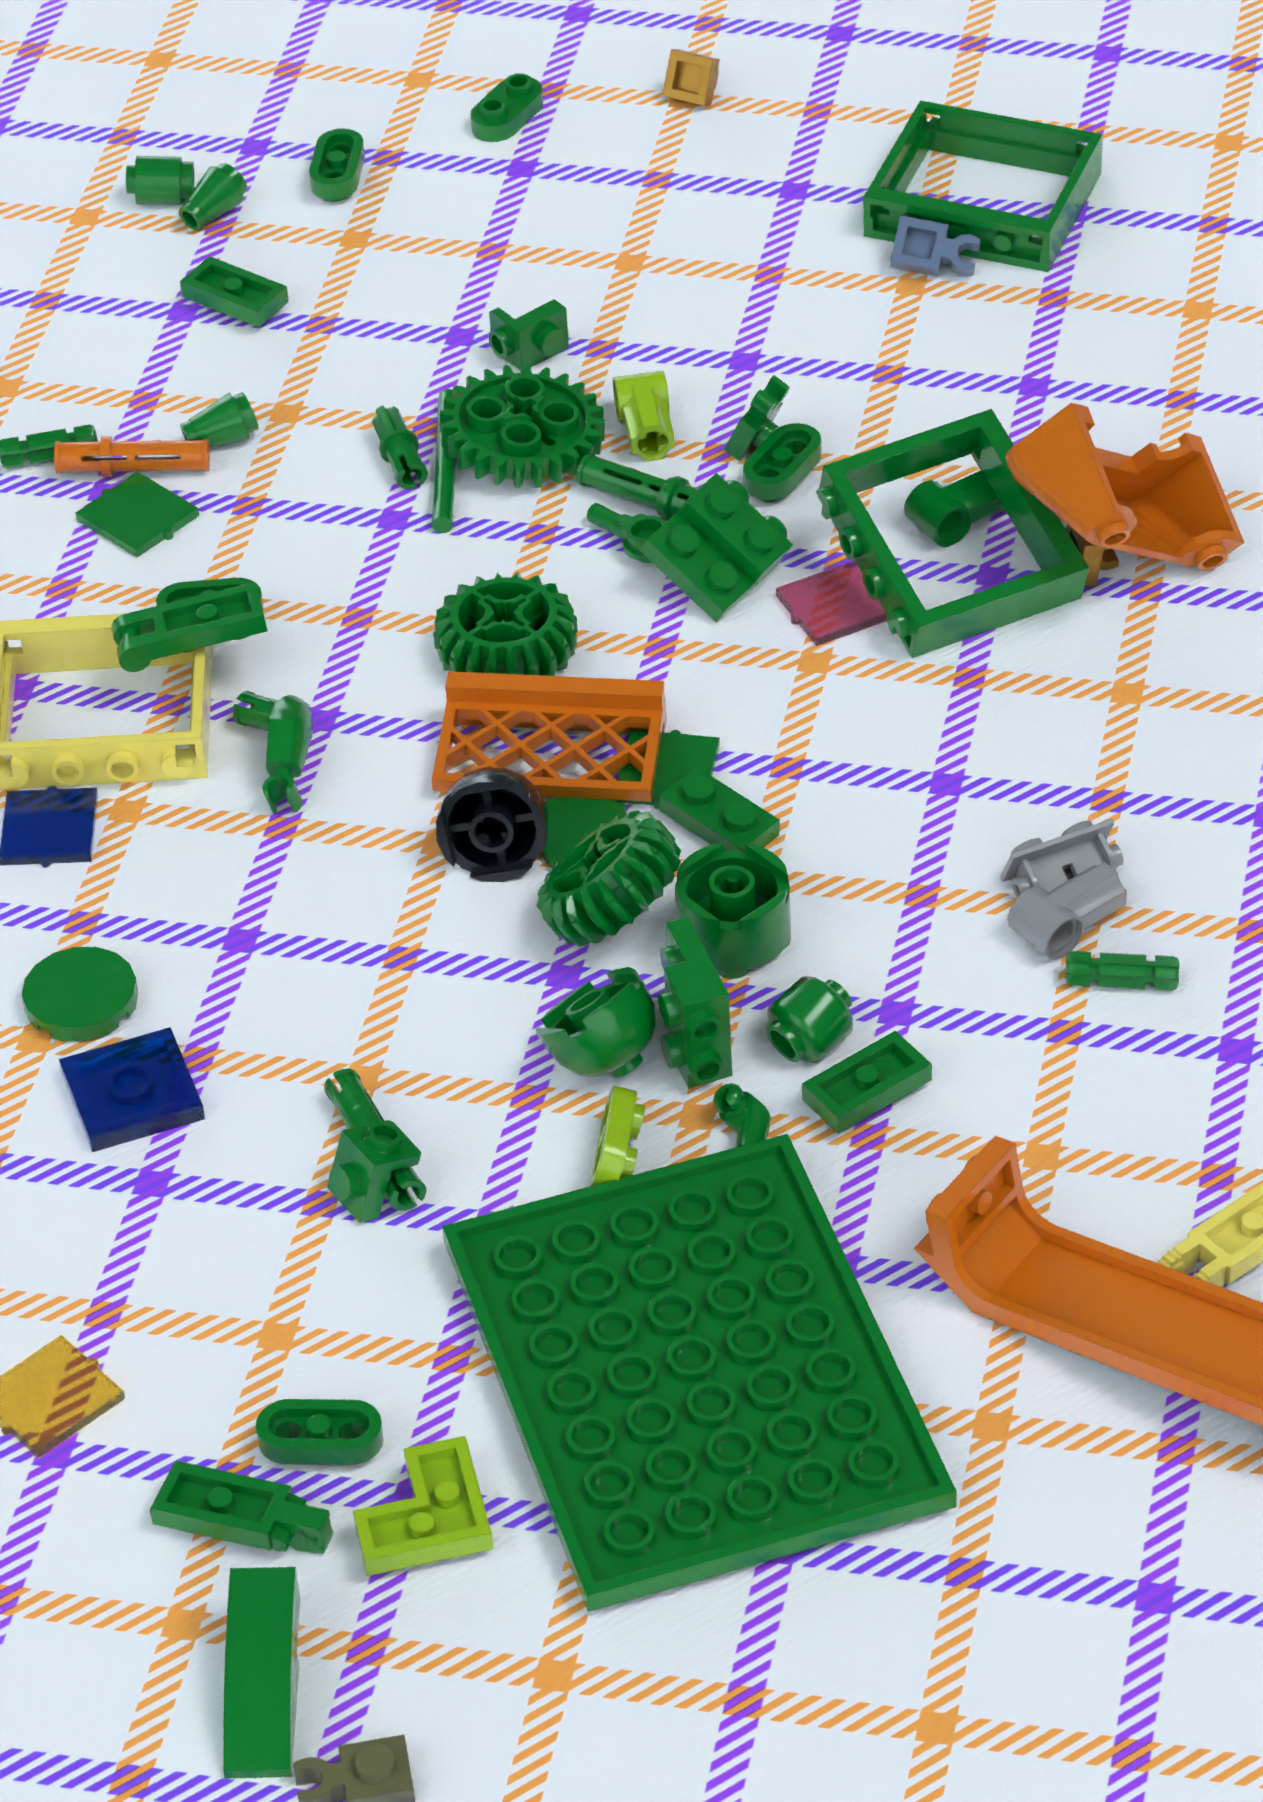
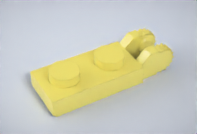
(1226, 1242)

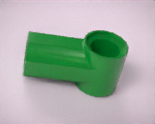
(949, 510)

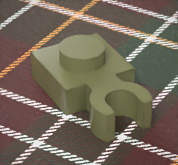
(367, 1773)

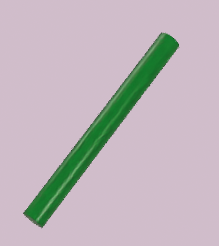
(443, 479)

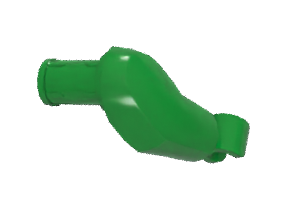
(288, 740)

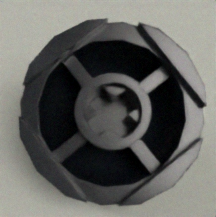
(492, 824)

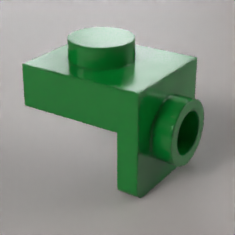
(531, 336)
(365, 1164)

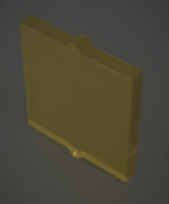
(54, 1396)

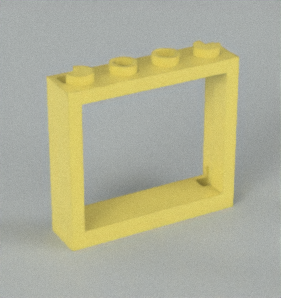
(89, 644)

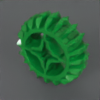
(506, 627)
(609, 878)

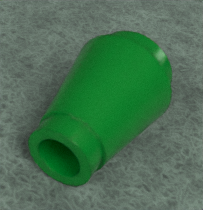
(213, 196)
(222, 422)

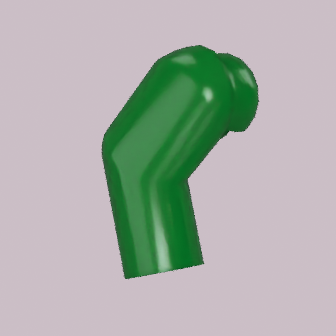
(742, 1114)

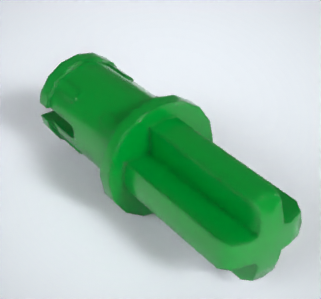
(399, 447)

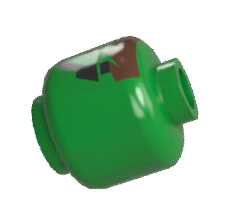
(809, 1019)

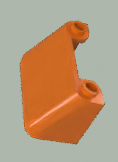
(1138, 504)

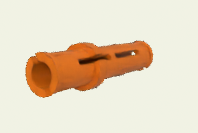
(71, 456)

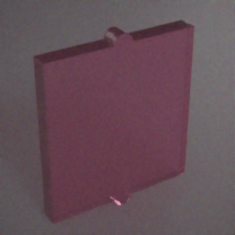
(831, 603)

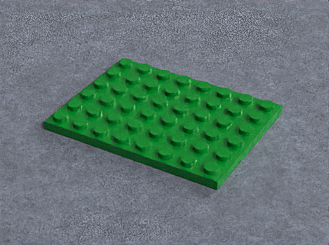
(694, 1372)

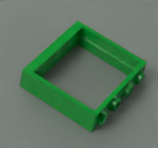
(996, 139)
(922, 630)

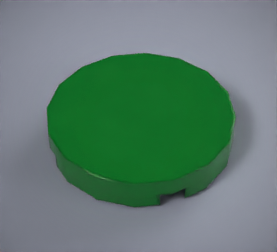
(79, 993)

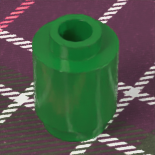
(160, 179)

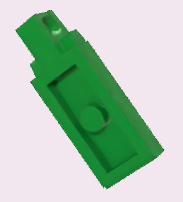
(239, 1510)

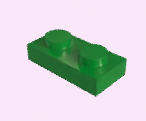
(234, 291)
(718, 812)
(866, 1082)

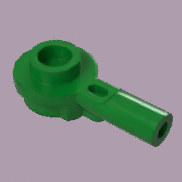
(632, 530)

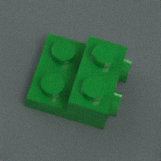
(717, 546)
(693, 1009)

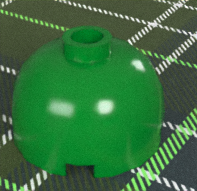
(601, 1027)

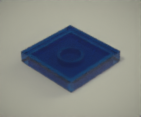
(131, 1089)

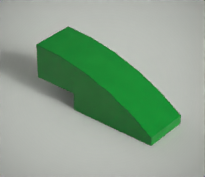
(261, 1672)

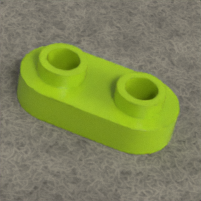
(619, 1123)

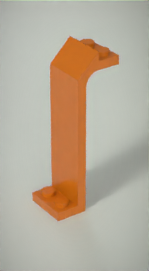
(1090, 1294)

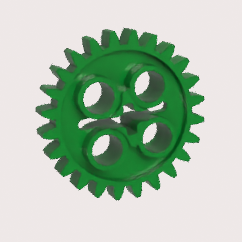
(521, 425)

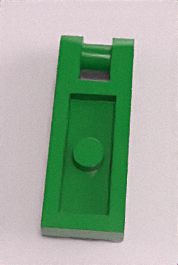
(187, 625)

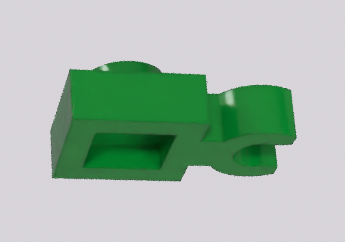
(758, 421)

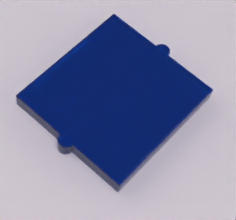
(48, 826)

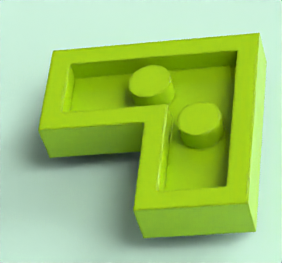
(438, 1523)

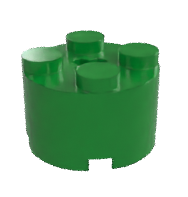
(736, 905)

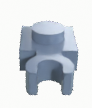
(924, 246)

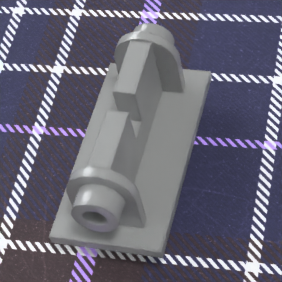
(1044, 862)

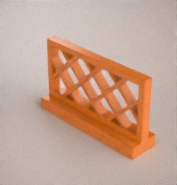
(553, 707)

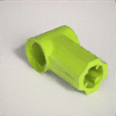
(644, 407)

